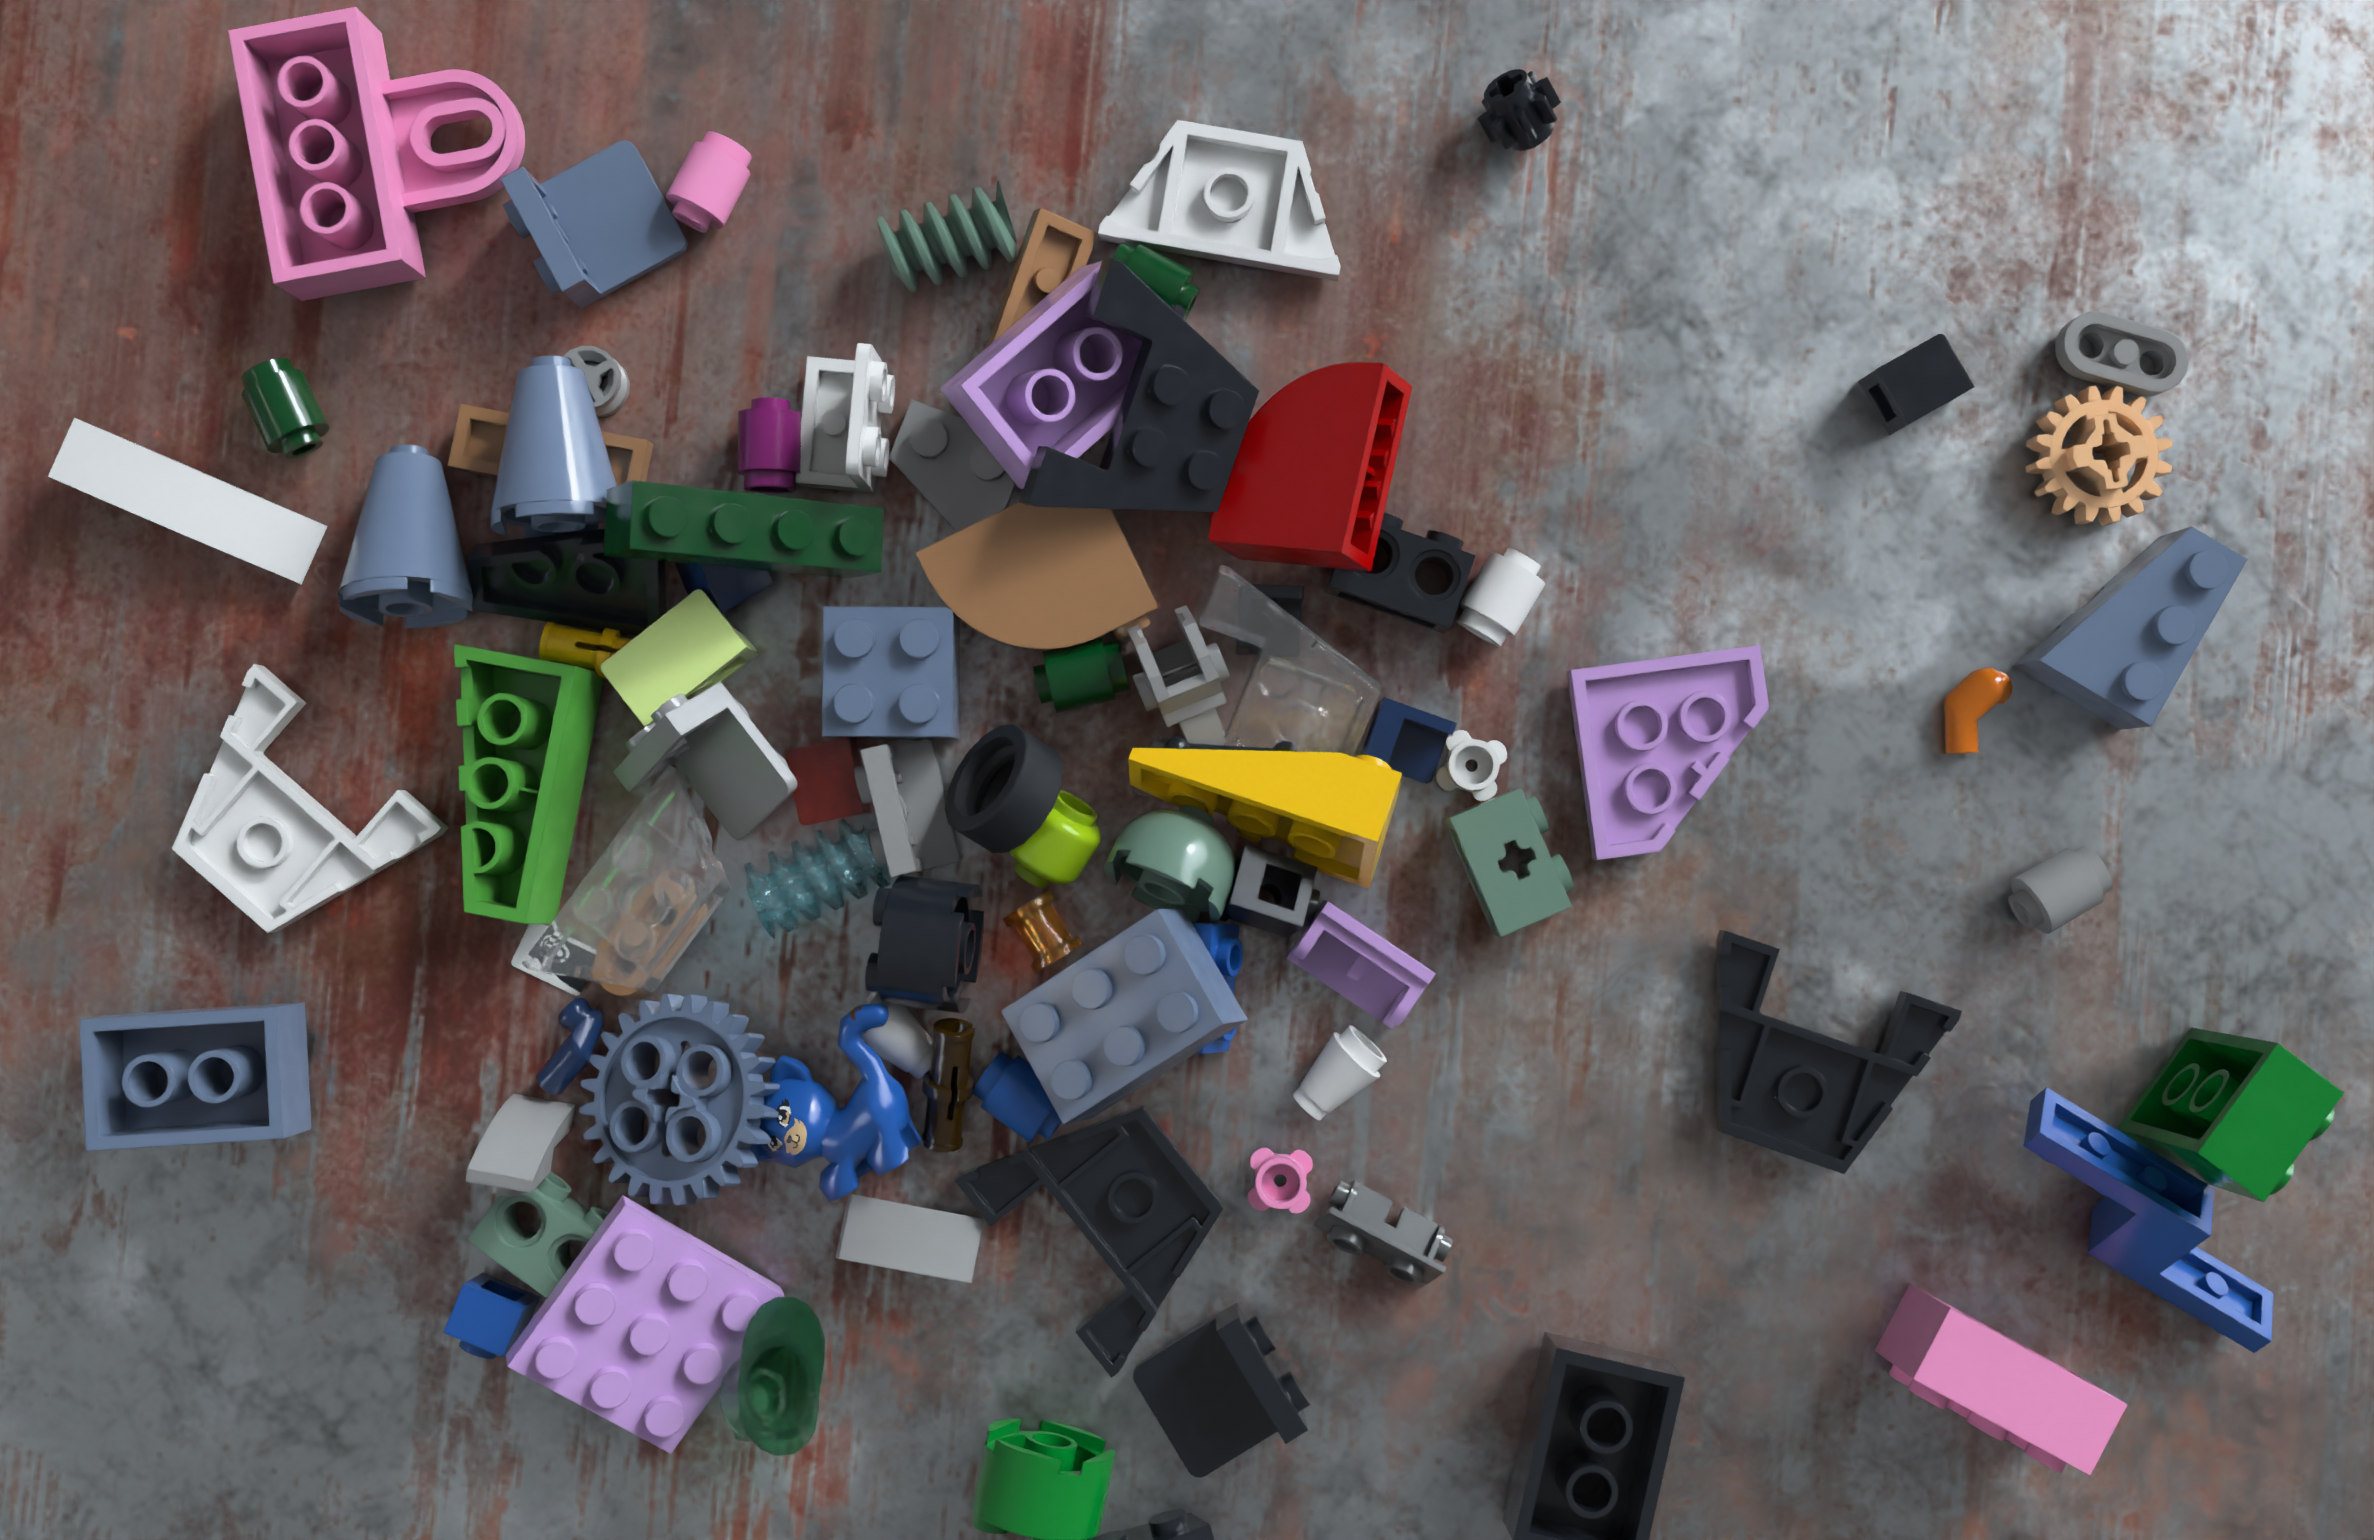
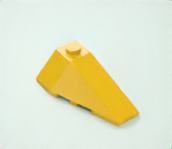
(1317, 802)

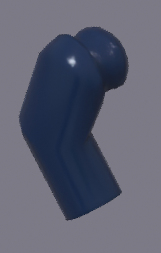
(576, 1050)

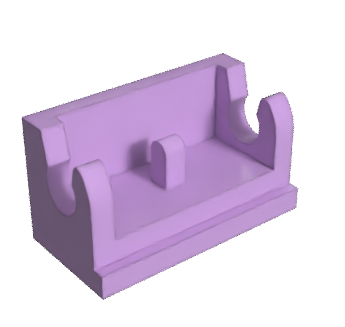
(1360, 965)

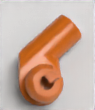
(1968, 703)

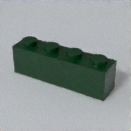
(742, 530)

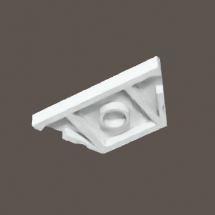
(1227, 201)

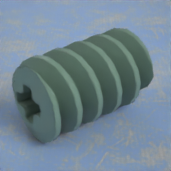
(949, 238)

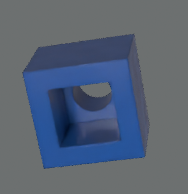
(490, 1316)

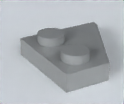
(950, 466)

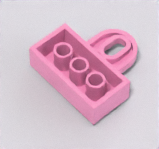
(350, 152)

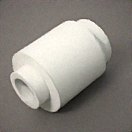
(1501, 596)

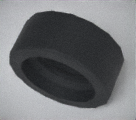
(1004, 789)

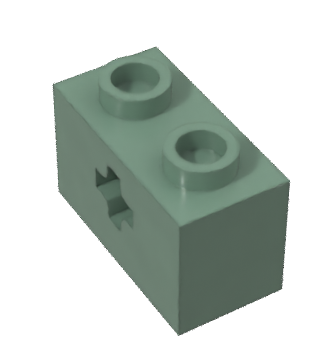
(1505, 898)

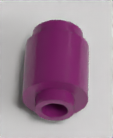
(769, 446)

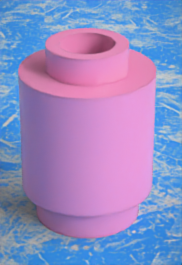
(709, 182)

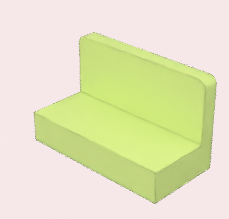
(678, 654)

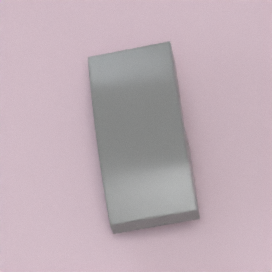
(520, 1145)
(909, 1238)

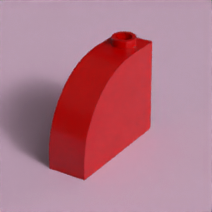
(1316, 470)

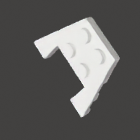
(270, 839)

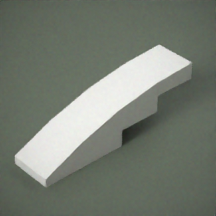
(187, 501)

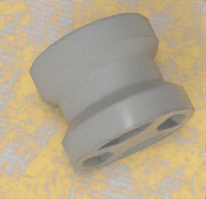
(595, 365)

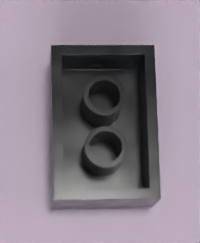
(1592, 1443)

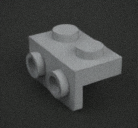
(908, 807)

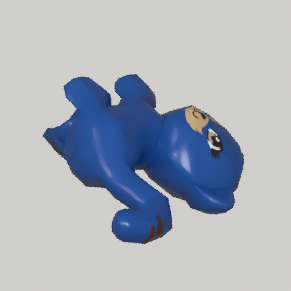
(862, 1136)

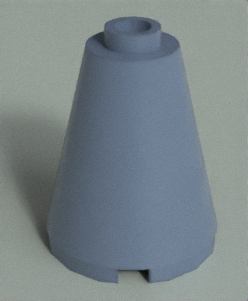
(552, 455)
(406, 547)

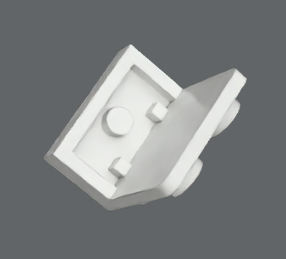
(844, 420)

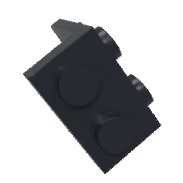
(1221, 1391)

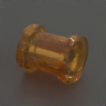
(1042, 931)

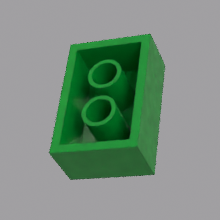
(2233, 1111)

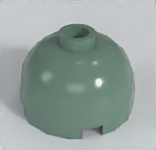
(1175, 861)

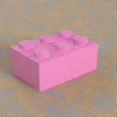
(1998, 1383)

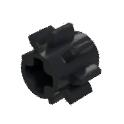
(1519, 110)

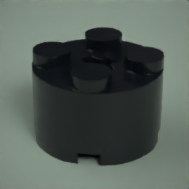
(926, 943)

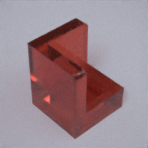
(826, 781)

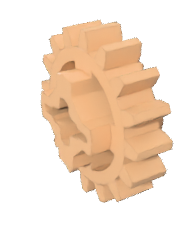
(2099, 480)

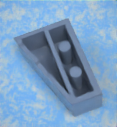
(2139, 631)

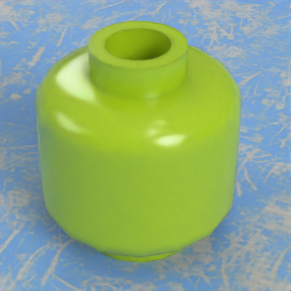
(1061, 845)

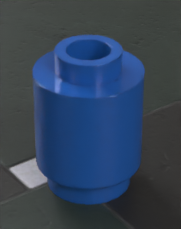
(1017, 1098)

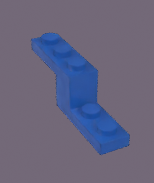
(2150, 1220)

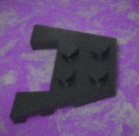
(1174, 423)
(1802, 1087)
(1130, 1200)

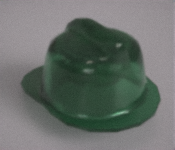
(777, 1381)

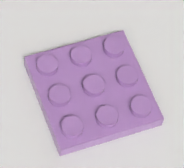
(642, 1325)

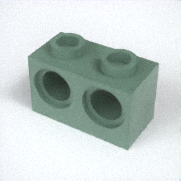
(543, 1255)

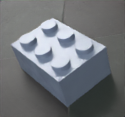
(1123, 1015)
(195, 1076)

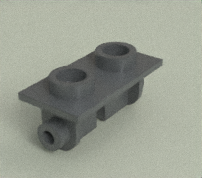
(1361, 1227)

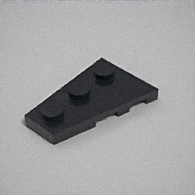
(567, 582)

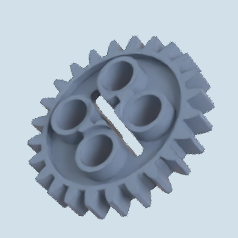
(727, 1108)

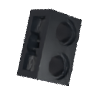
(1396, 589)

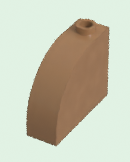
(1041, 576)

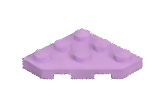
(1658, 739)

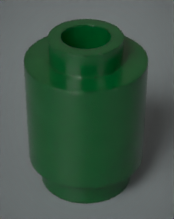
(1164, 276)
(284, 408)
(1081, 675)

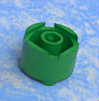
(1042, 1481)

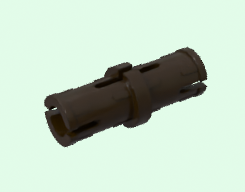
(948, 1084)

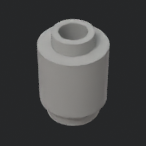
(2060, 889)

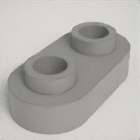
(2118, 351)

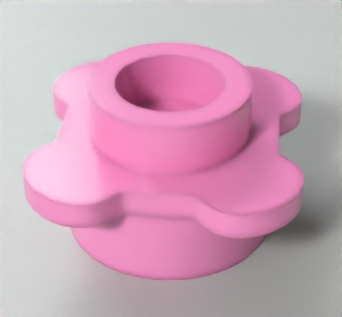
(1290, 1195)

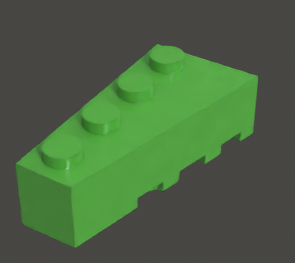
(521, 777)

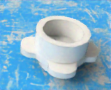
(1488, 759)

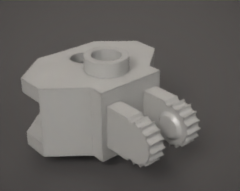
(1183, 681)

